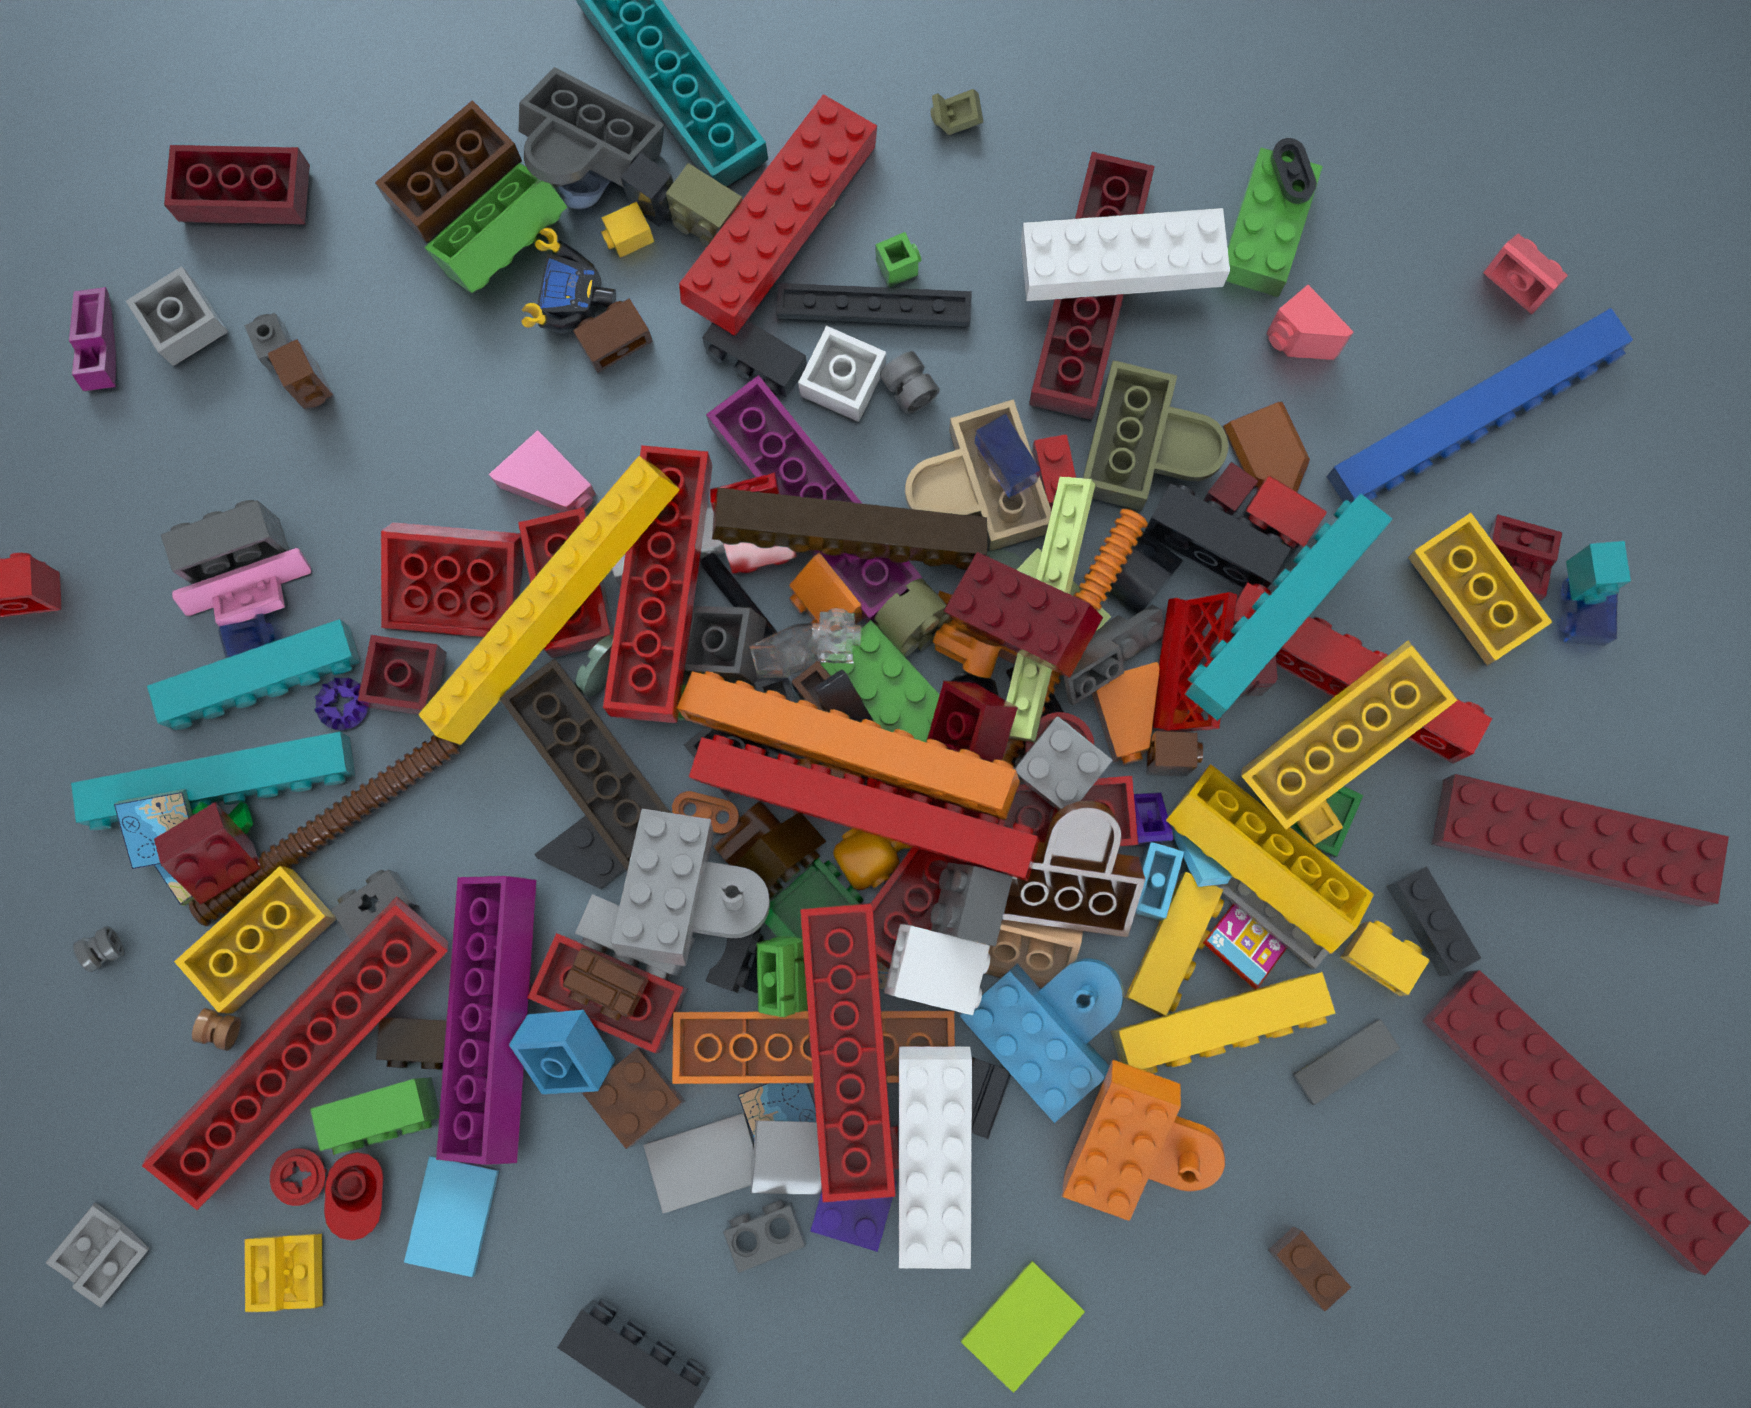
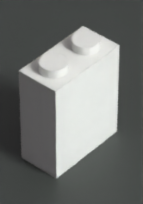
(937, 969)

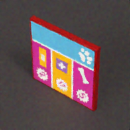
(1244, 946)

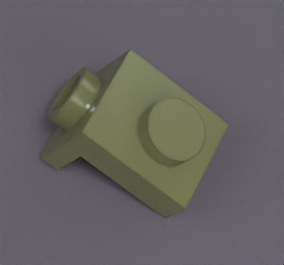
(957, 111)

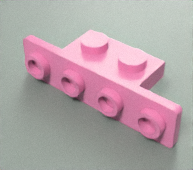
(244, 591)

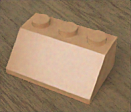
(1036, 948)

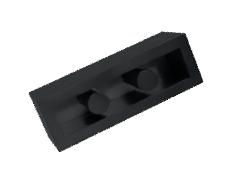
(755, 354)
(1433, 922)

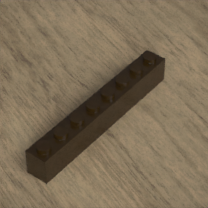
(847, 528)

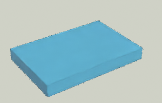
(451, 1216)

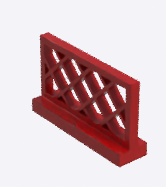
(1181, 656)

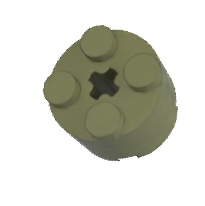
(913, 617)

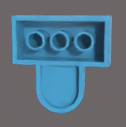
(1047, 1030)

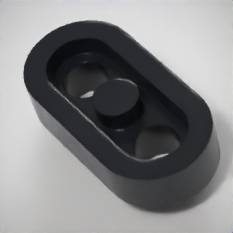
(1293, 173)

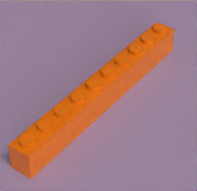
(850, 744)

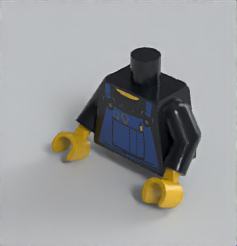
(567, 290)

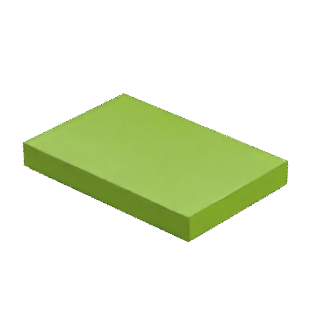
(1022, 1326)

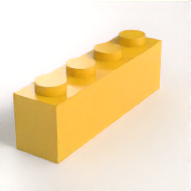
(1174, 945)

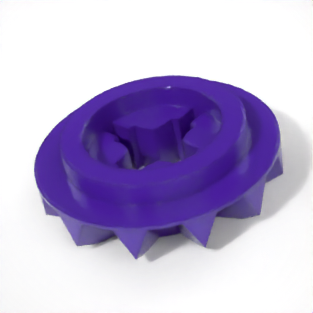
(353, 711)

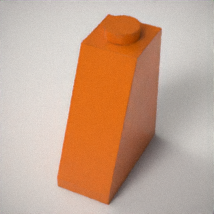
(1128, 712)

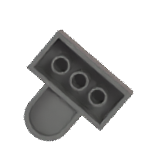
(582, 130)

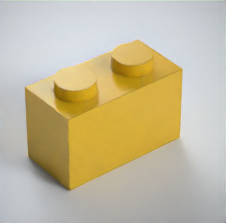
(1385, 958)

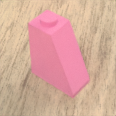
(543, 476)

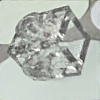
(836, 636)

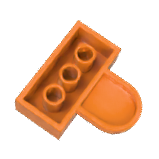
(1138, 1138)

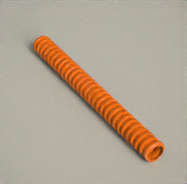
(1096, 585)

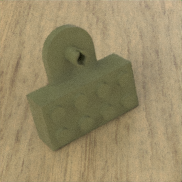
(1146, 436)

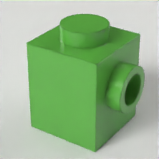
(897, 259)

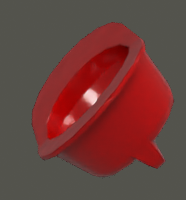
(353, 1196)

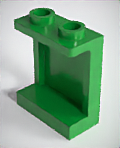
(812, 889)

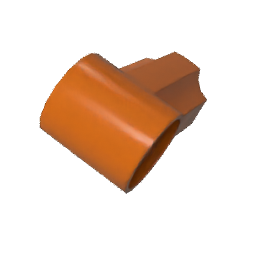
(973, 651)

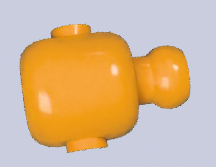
(867, 858)

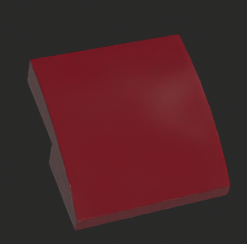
(1528, 550)

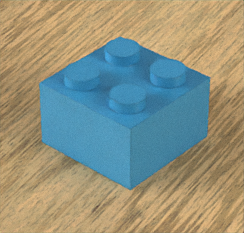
(562, 1052)

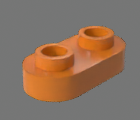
(708, 808)

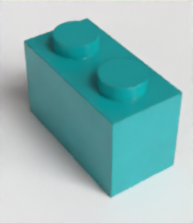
(1598, 571)

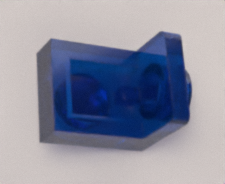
(245, 635)

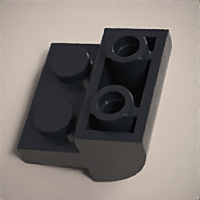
(1144, 573)

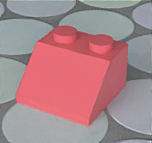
(1525, 273)
(1308, 328)

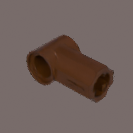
(752, 826)

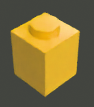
(626, 230)

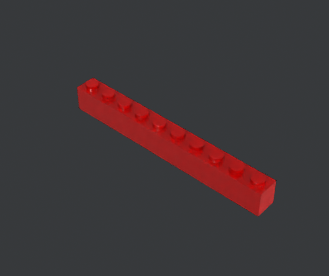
(866, 808)

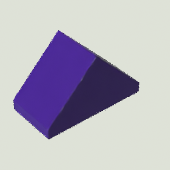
(1151, 819)

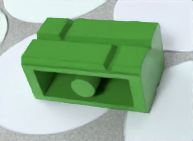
(781, 976)

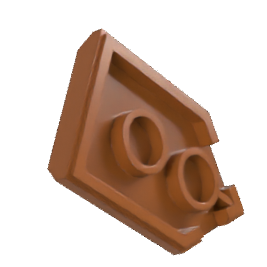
(1269, 445)

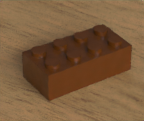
(449, 171)

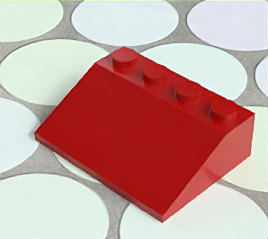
(448, 578)

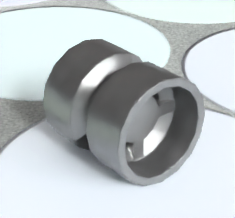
(907, 379)

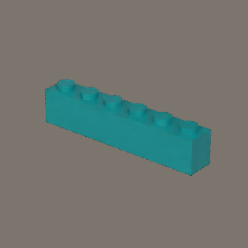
(254, 675)

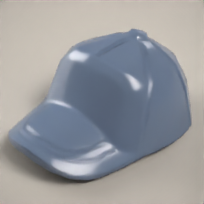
(583, 192)

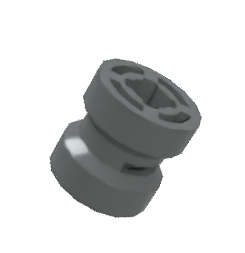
(98, 949)

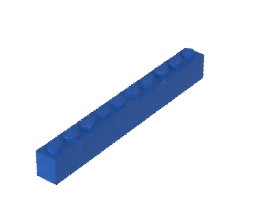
(1481, 407)

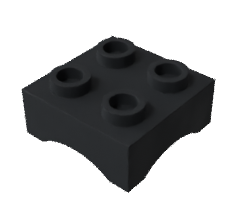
(732, 968)

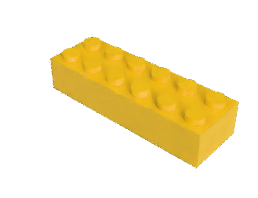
(1348, 734)
(1271, 859)
(1223, 1022)

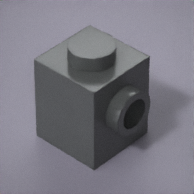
(267, 334)

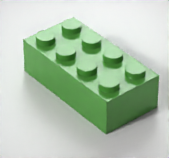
(496, 228)
(1266, 230)
(889, 685)

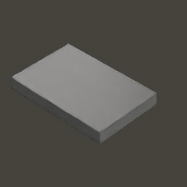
(701, 1162)

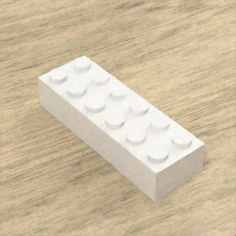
(1124, 254)
(935, 1157)

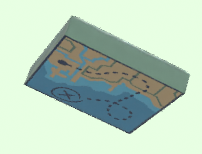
(145, 819)
(778, 1103)

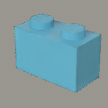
(1161, 871)

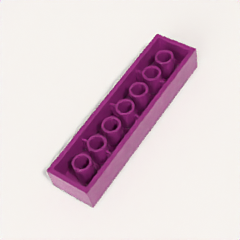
(770, 441)
(483, 1014)

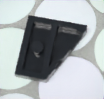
(583, 855)

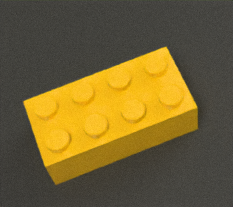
(1479, 589)
(255, 940)

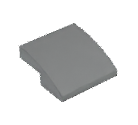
(785, 1158)
(97, 1254)

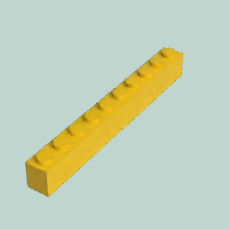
(549, 601)

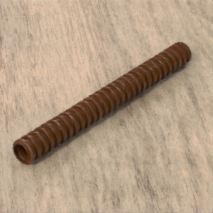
(331, 823)

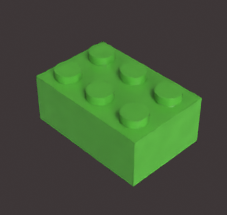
(376, 1115)

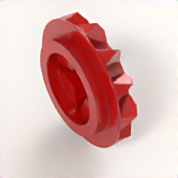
(285, 1166)

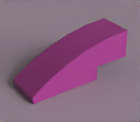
(93, 339)

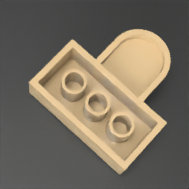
(966, 485)

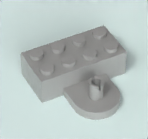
(678, 892)

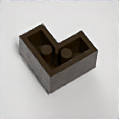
(782, 852)

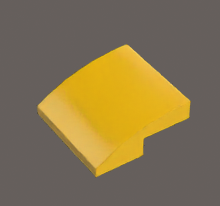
(283, 1272)

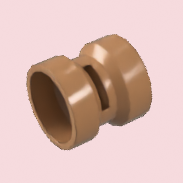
(216, 1029)

